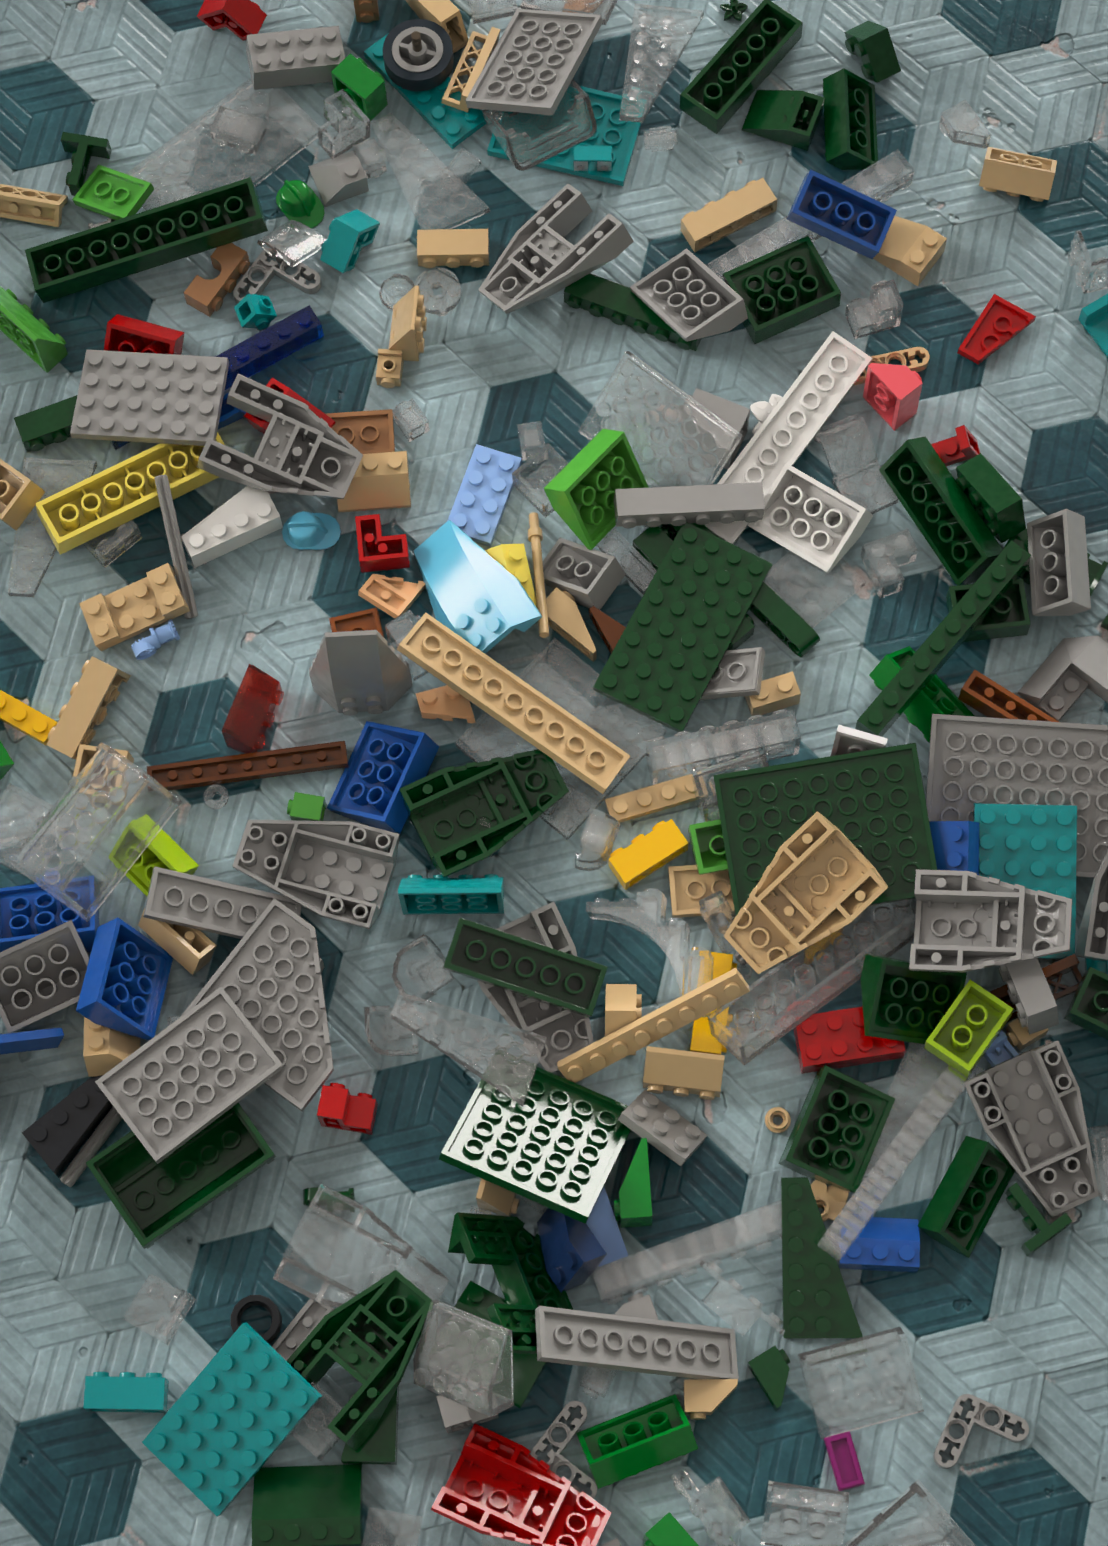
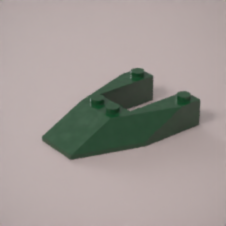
(373, 1342)

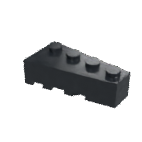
(68, 1125)

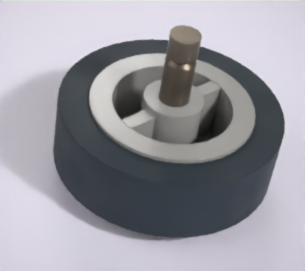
(418, 55)

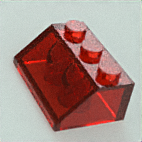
(252, 711)

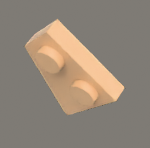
(391, 594)
(444, 704)

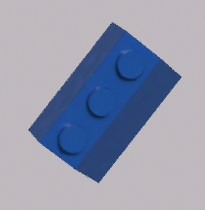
(885, 1246)

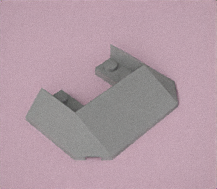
(1067, 673)

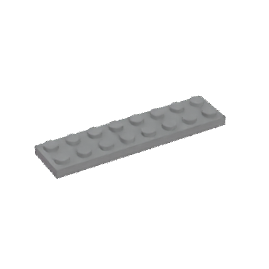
(635, 1344)

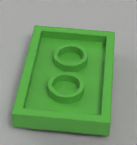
(113, 193)

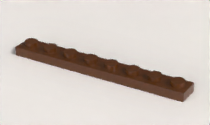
(250, 766)

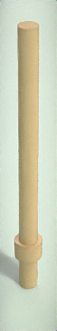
(535, 537)

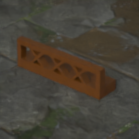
(1051, 972)

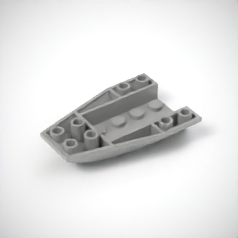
(322, 865)
(1038, 1124)

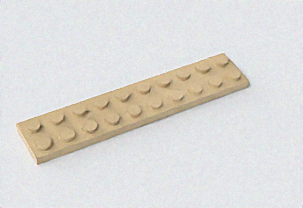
(513, 702)

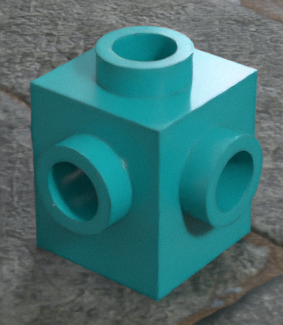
(255, 311)

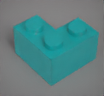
(347, 238)

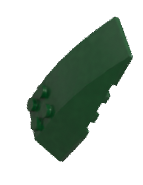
(453, 800)

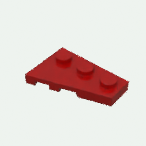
(994, 328)

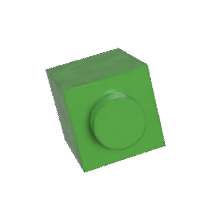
(306, 807)

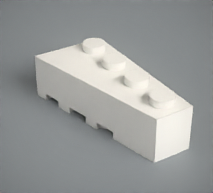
(232, 525)

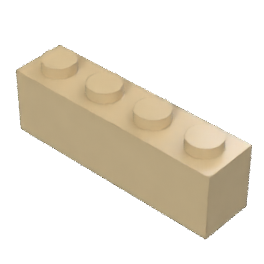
(728, 214)

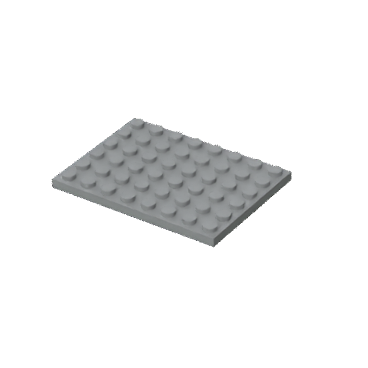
(1022, 764)

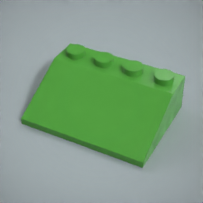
(29, 333)
(587, 485)

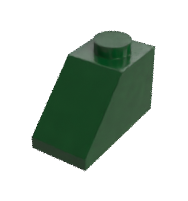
(771, 1374)

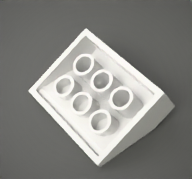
(811, 519)

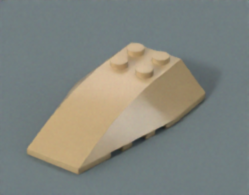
(804, 895)

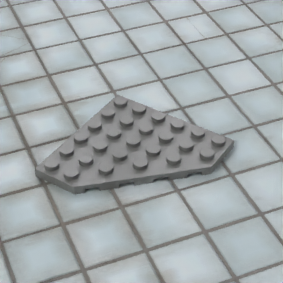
(280, 991)

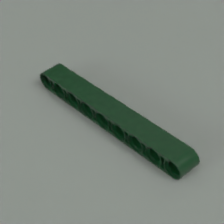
(775, 613)

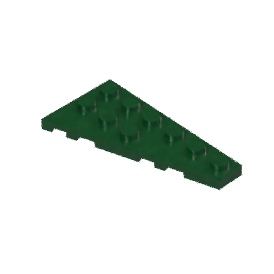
(812, 1283)

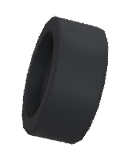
(255, 1300)

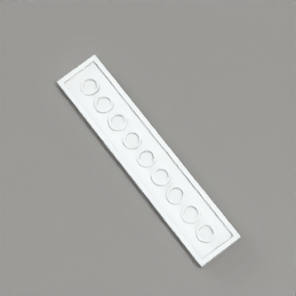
(795, 421)

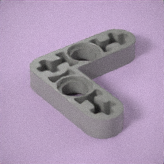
(272, 268)
(977, 1418)
(556, 1459)

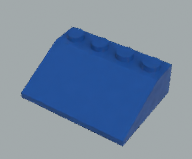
(377, 769)
(32, 911)
(124, 980)

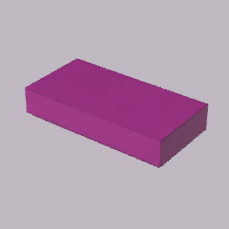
(844, 1461)

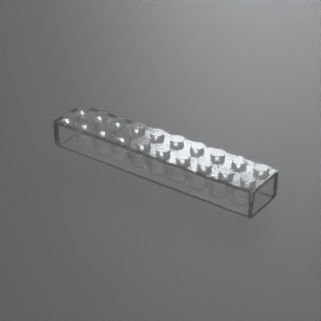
(810, 979)

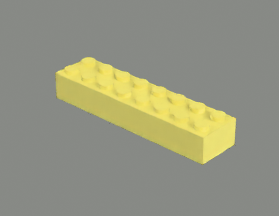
(120, 493)

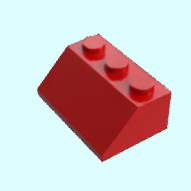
(134, 335)

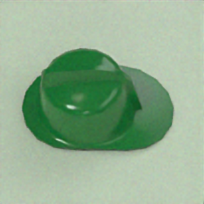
(300, 203)

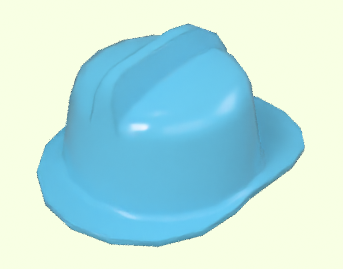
(311, 531)

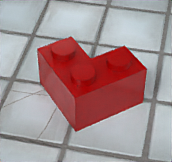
(237, 15)
(379, 551)
(345, 1111)

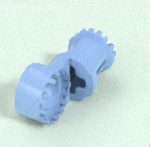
(148, 646)

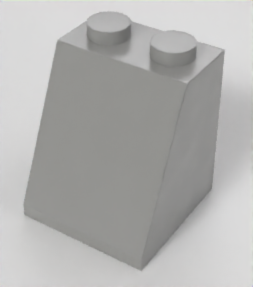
(731, 413)

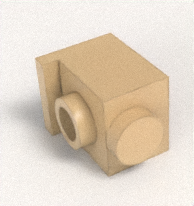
(389, 359)

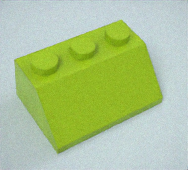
(160, 853)

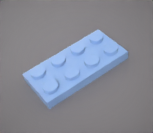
(484, 493)

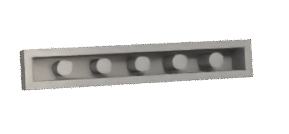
(689, 504)

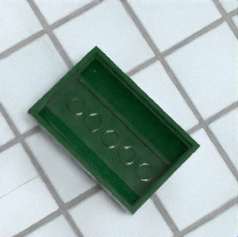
(165, 1194)

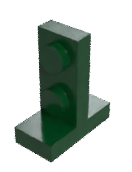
(82, 148)
(1034, 1220)

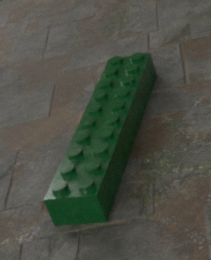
(146, 240)

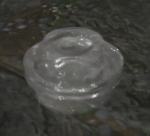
(211, 791)

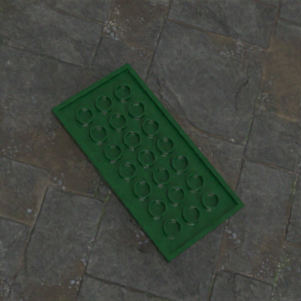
(682, 627)

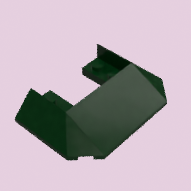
(518, 1268)

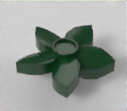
(734, 9)

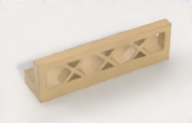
(473, 72)
(31, 205)

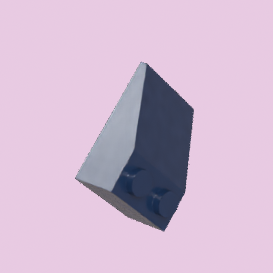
(568, 1249)

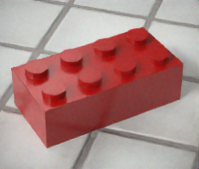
(840, 1041)

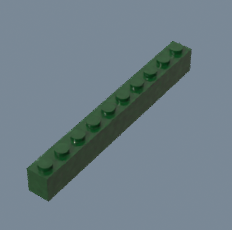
(944, 641)

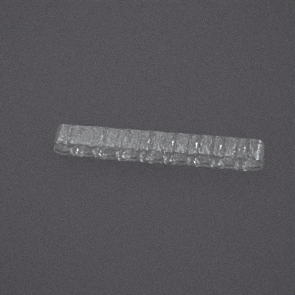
(893, 1163)

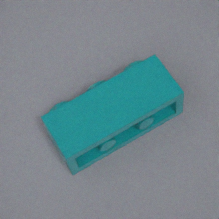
(126, 1393)

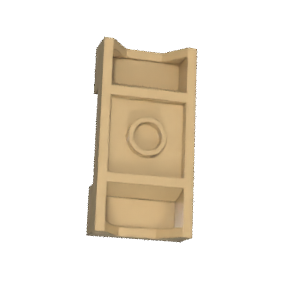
(134, 608)

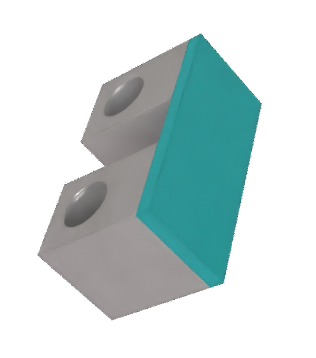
(598, 154)

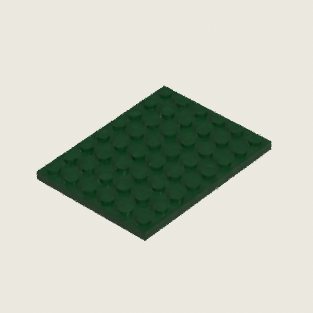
(866, 794)

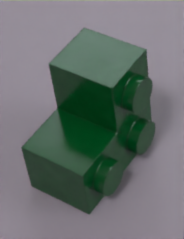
(875, 48)

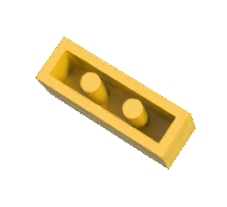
(647, 853)

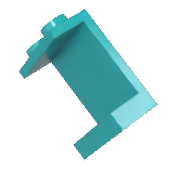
(1095, 320)

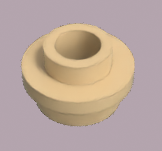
(777, 1112)

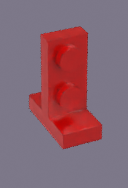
(957, 448)

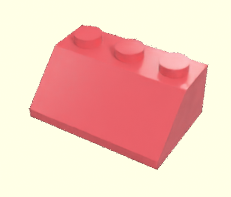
(892, 392)

